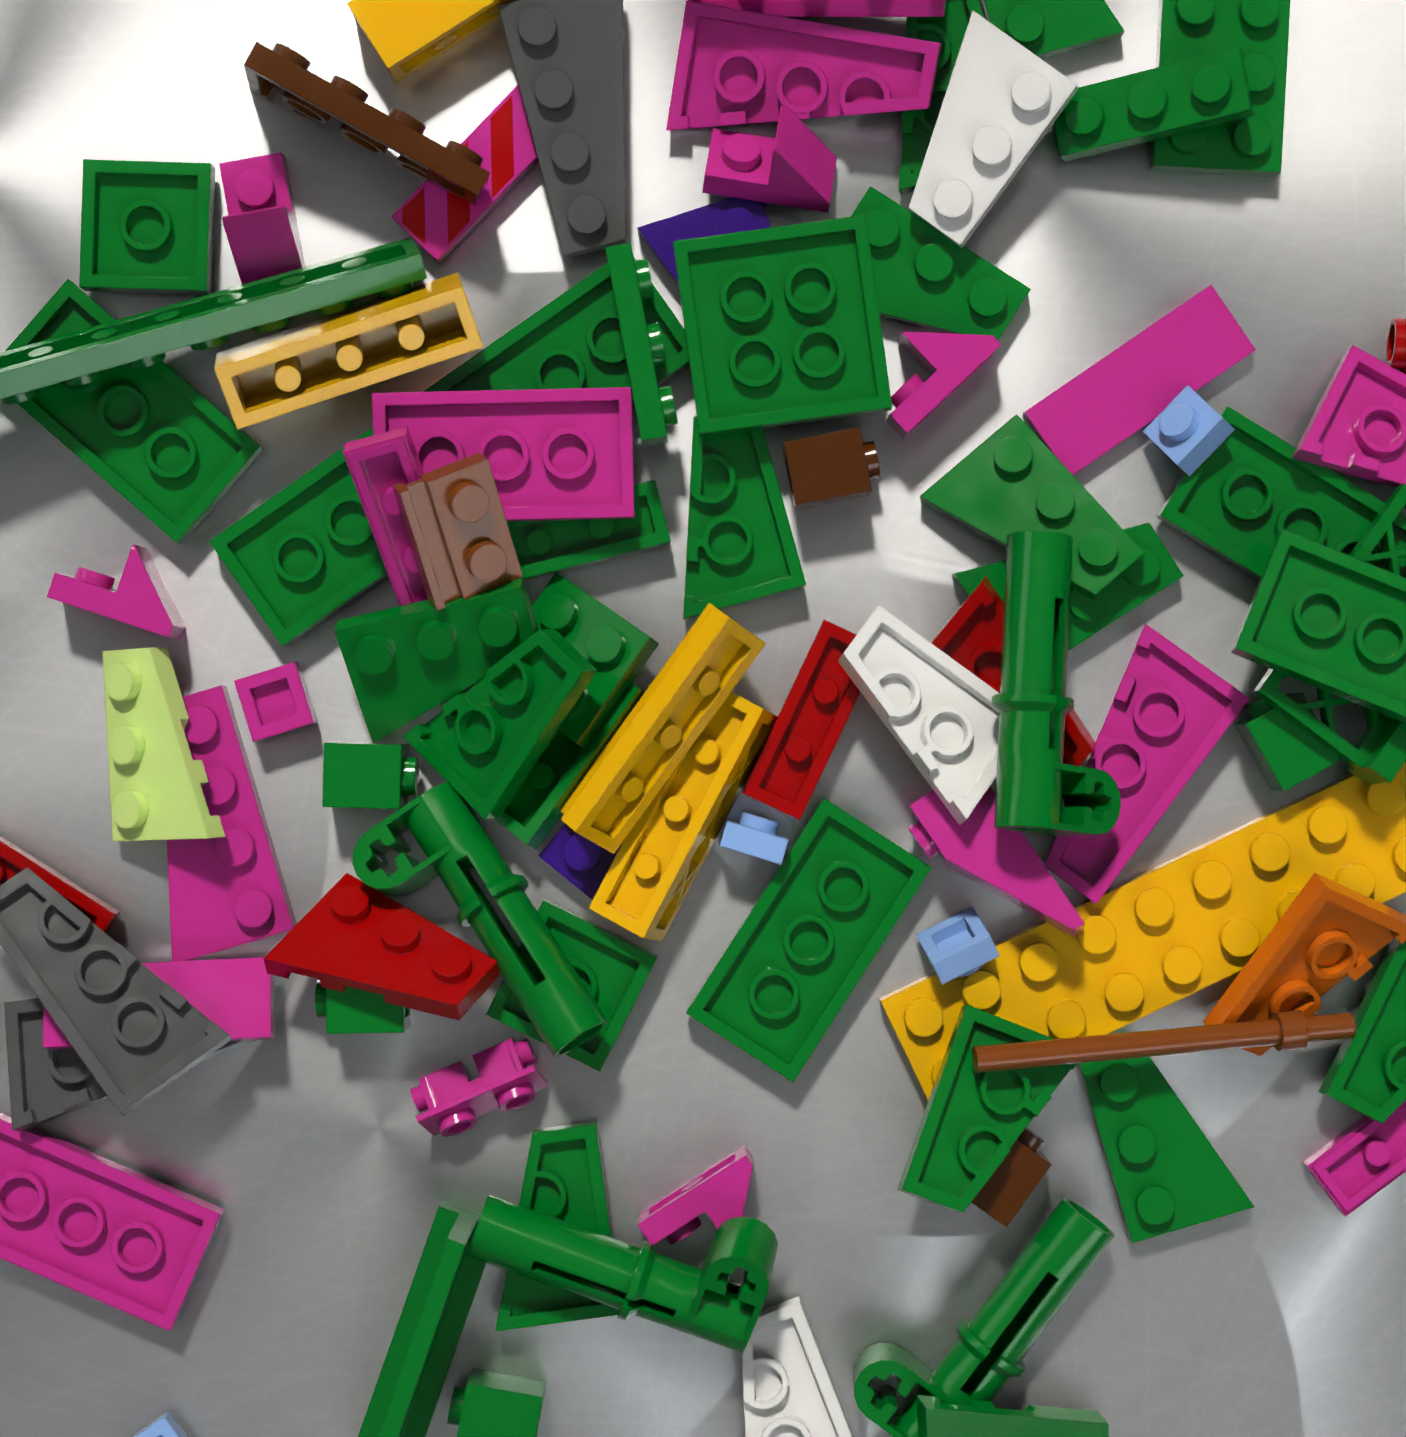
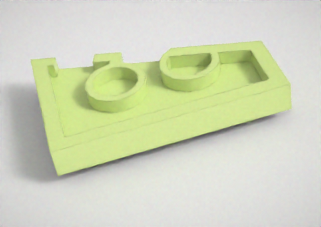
(149, 760)

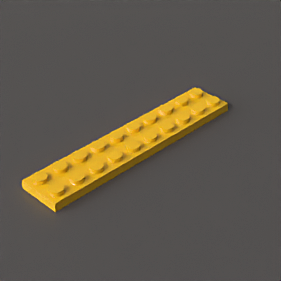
(1168, 925)

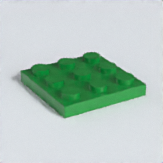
(782, 325)

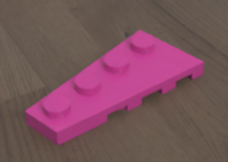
(749, 63)
(1360, 421)
(1151, 744)
(229, 885)

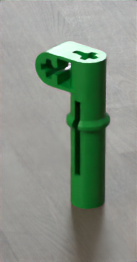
(1035, 702)
(454, 844)
(637, 1277)
(998, 1335)

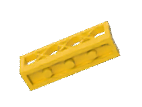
(661, 729)
(683, 822)

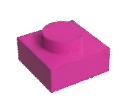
(275, 701)

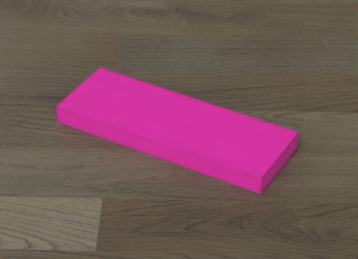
(1139, 380)
(227, 991)

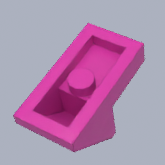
(780, 170)
(261, 217)
(948, 362)
(139, 599)
(717, 1191)

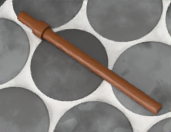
(1284, 1030)

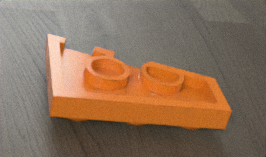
(1310, 950)

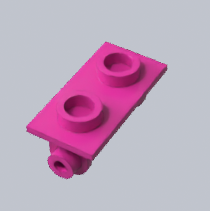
(457, 1101)

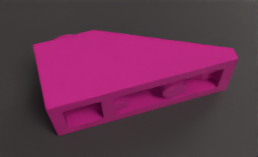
(993, 858)

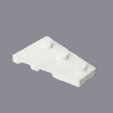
(986, 129)
(930, 707)
(787, 1379)

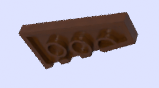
(317, 100)

